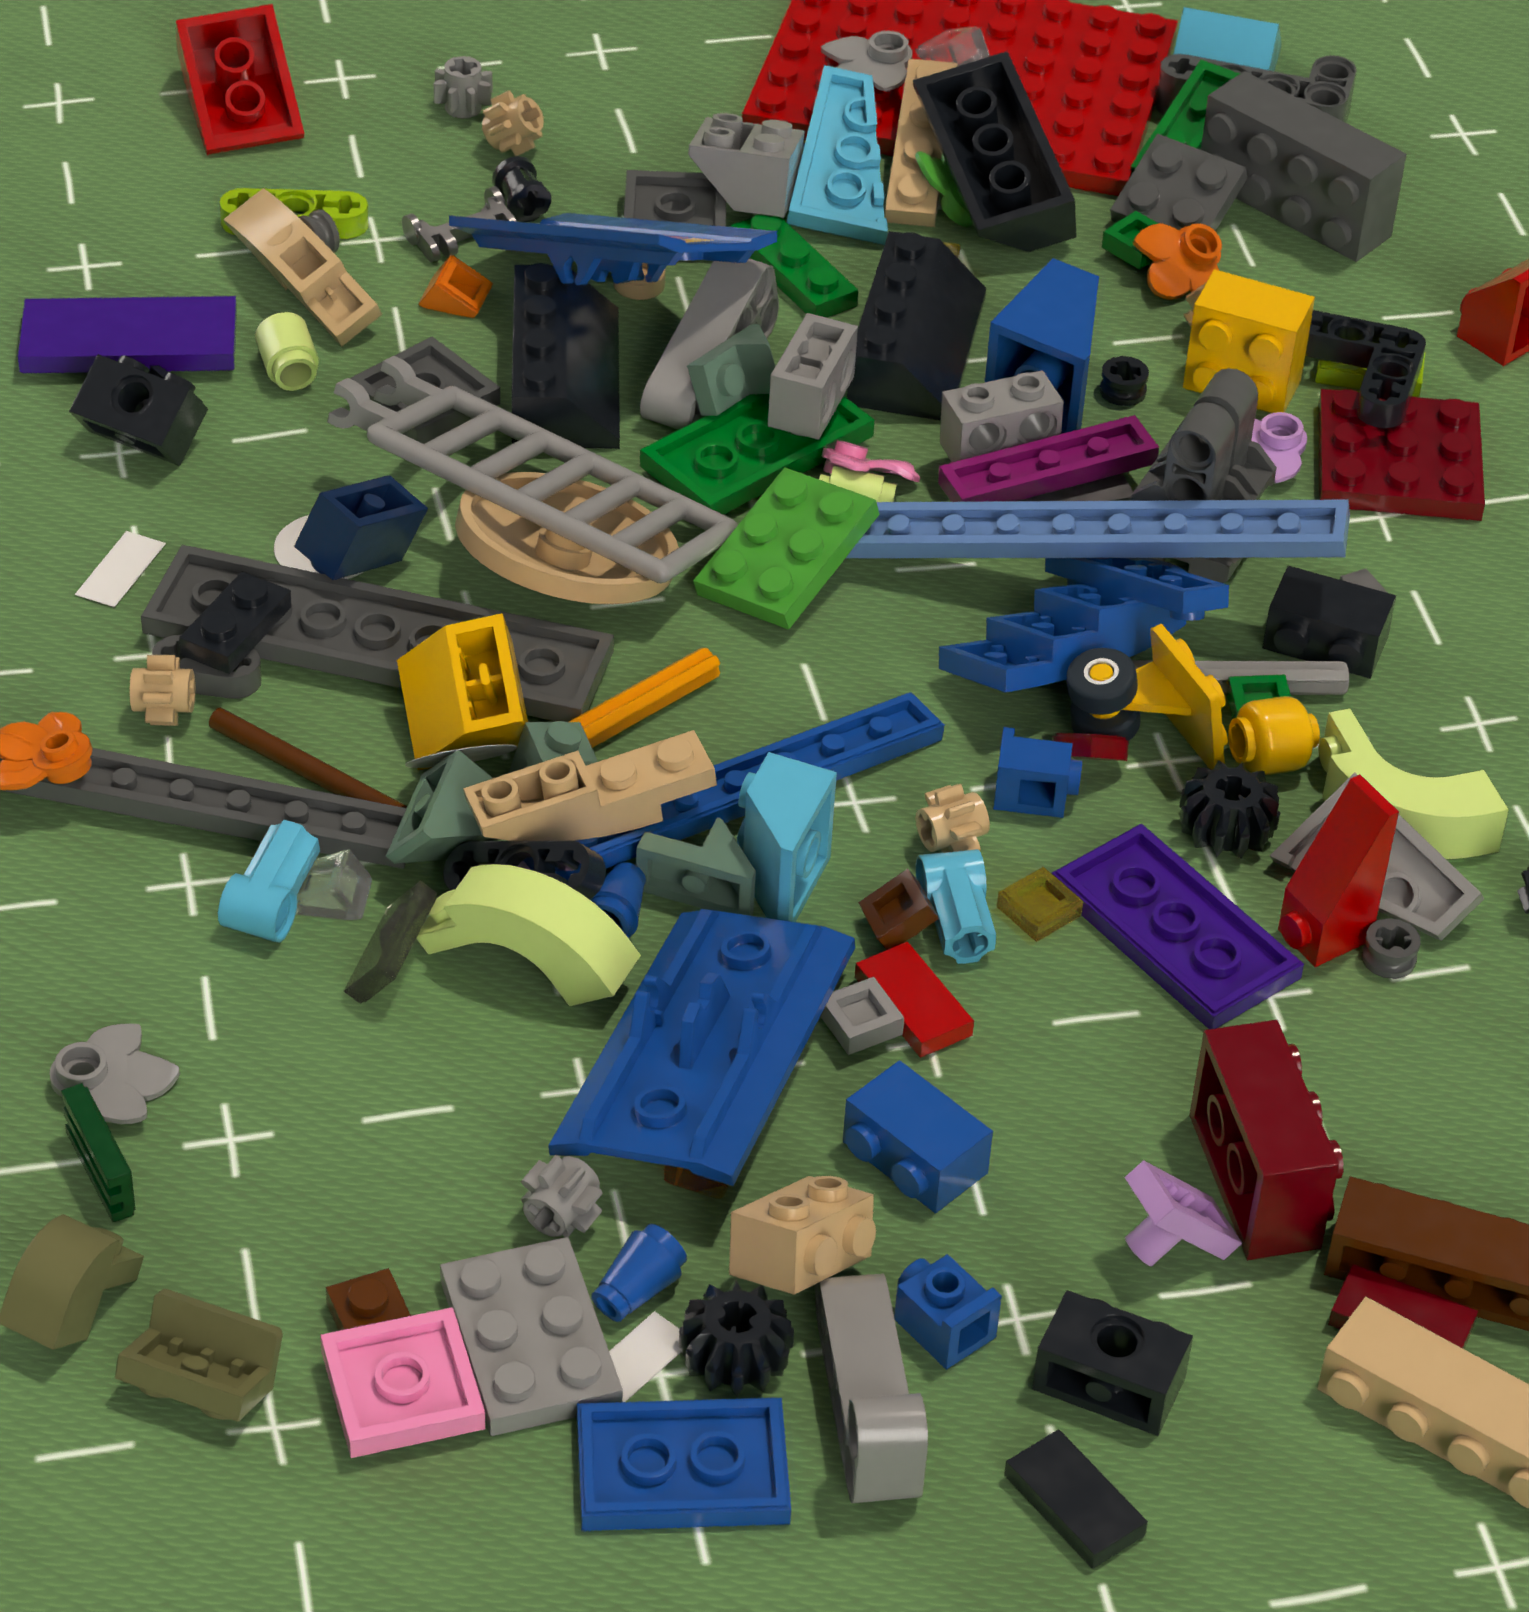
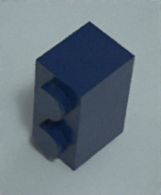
(360, 527)

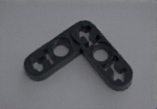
(1387, 351)

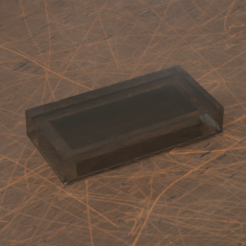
(391, 943)

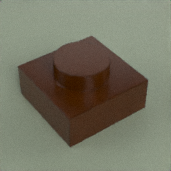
(898, 910)
(366, 1300)

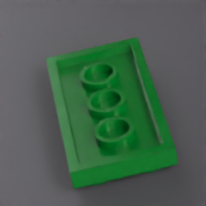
(738, 456)

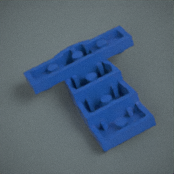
(1100, 607)

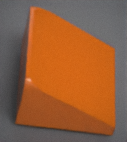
(456, 289)

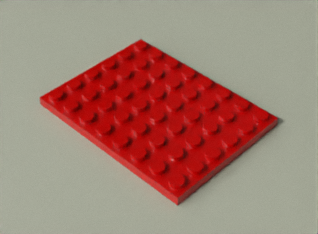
(1081, 65)

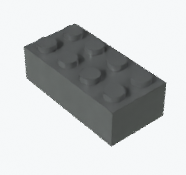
(1306, 165)

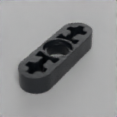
(545, 854)

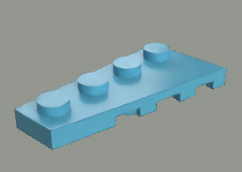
(840, 164)

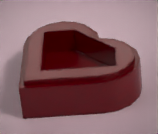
(1095, 746)

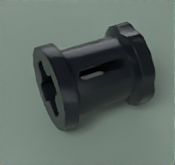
(523, 187)

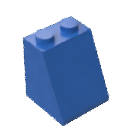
(1049, 331)

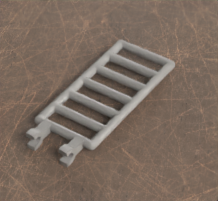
(427, 401)

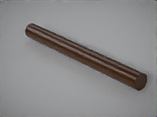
(294, 758)

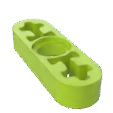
(345, 207)

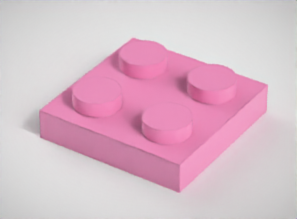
(402, 1382)

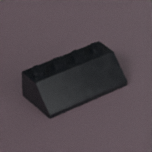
(998, 154)
(915, 328)
(565, 358)

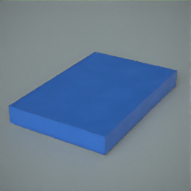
(682, 1464)

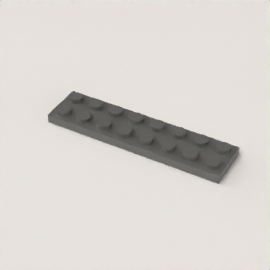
(367, 627)

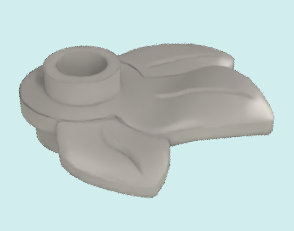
(882, 57)
(114, 1072)

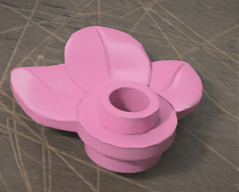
(854, 458)

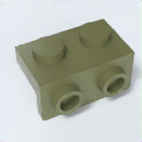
(202, 1356)

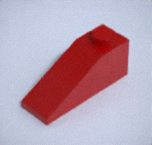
(1341, 876)

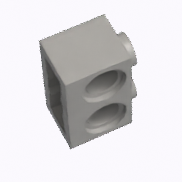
(812, 376)
(999, 415)

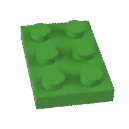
(786, 548)

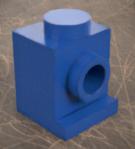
(1035, 775)
(946, 1309)

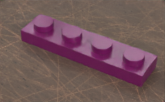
(1050, 463)

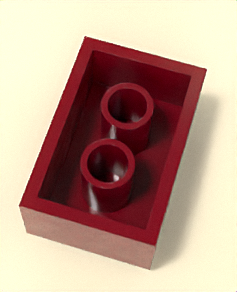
(1265, 1139)

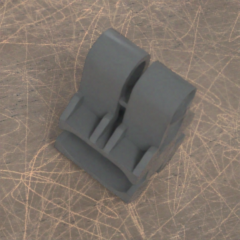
(1213, 458)

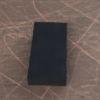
(1075, 1498)

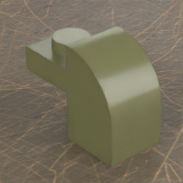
(63, 1280)

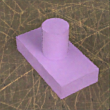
(1176, 1214)

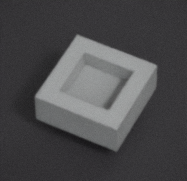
(862, 1016)

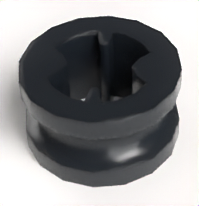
(1124, 381)

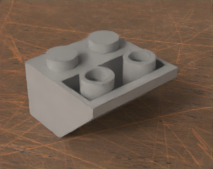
(749, 162)

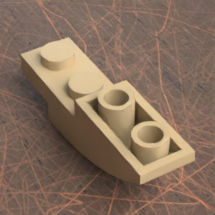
(303, 265)
(580, 802)

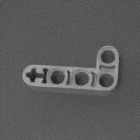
(723, 305)
(875, 1417)

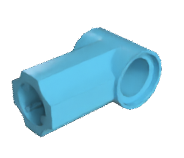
(958, 894)
(266, 895)

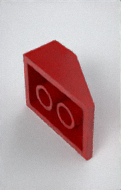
(238, 79)

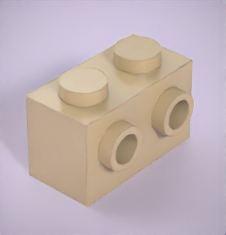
(802, 1234)

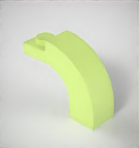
(1453, 813)
(539, 919)

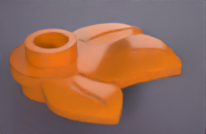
(1179, 257)
(46, 750)

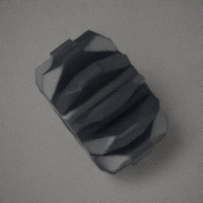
(1229, 809)
(736, 1338)

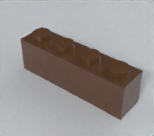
(1435, 1248)

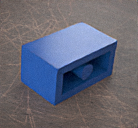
(917, 1136)

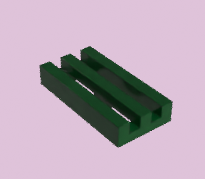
(98, 1152)

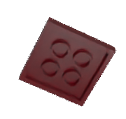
(1417, 468)

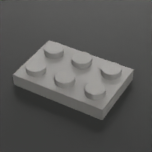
(530, 1334)

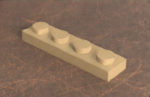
(909, 194)

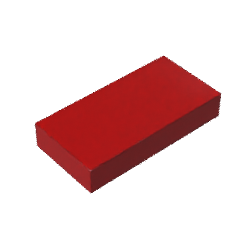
(929, 1009)

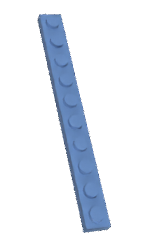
(1108, 529)

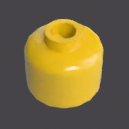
(1273, 735)

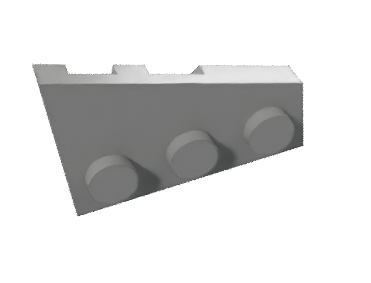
(1418, 879)

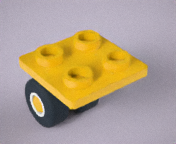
(1111, 694)

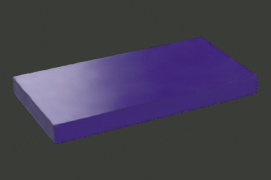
(161, 331)
(1179, 927)

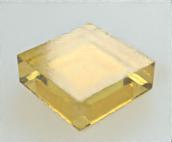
(1039, 904)

